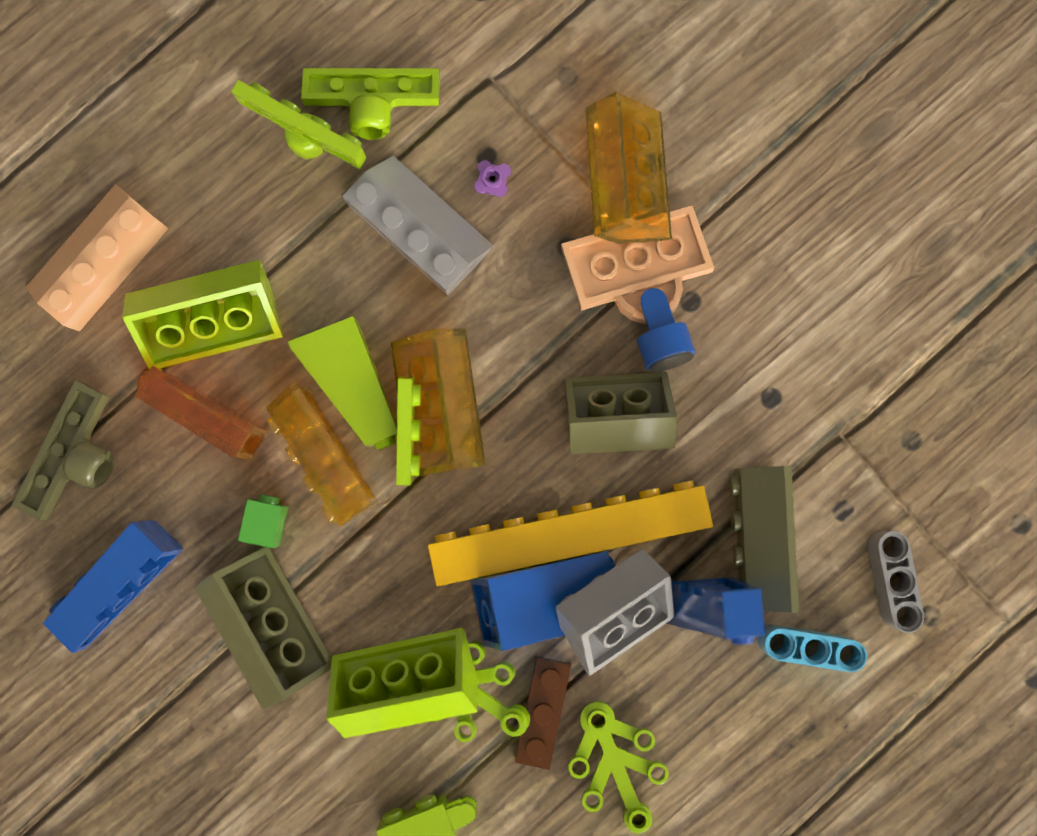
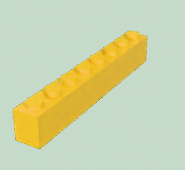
(571, 534)

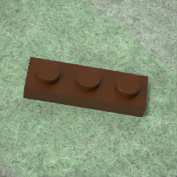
(545, 709)

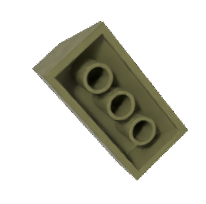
(766, 534)
(264, 627)

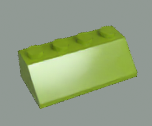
(202, 315)
(402, 684)

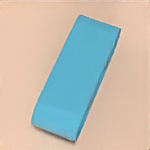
(828, 648)

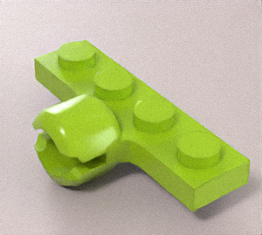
(370, 93)
(302, 131)

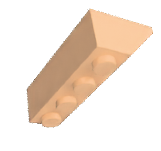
(96, 259)

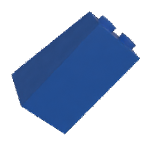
(520, 604)

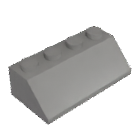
(417, 223)

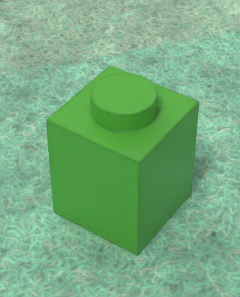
(263, 521)

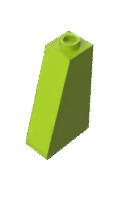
(347, 375)

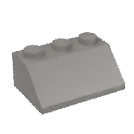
(616, 610)

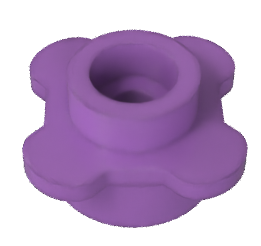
(497, 187)

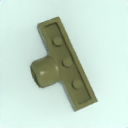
(67, 454)

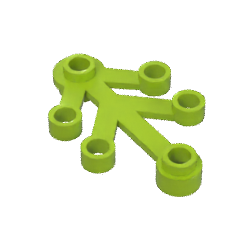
(491, 704)
(614, 760)

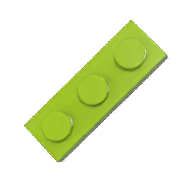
(407, 430)

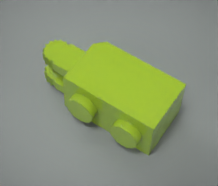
(429, 817)

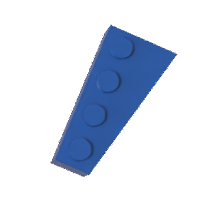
(112, 584)
(719, 608)

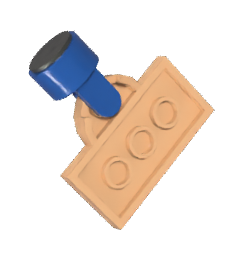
(644, 283)

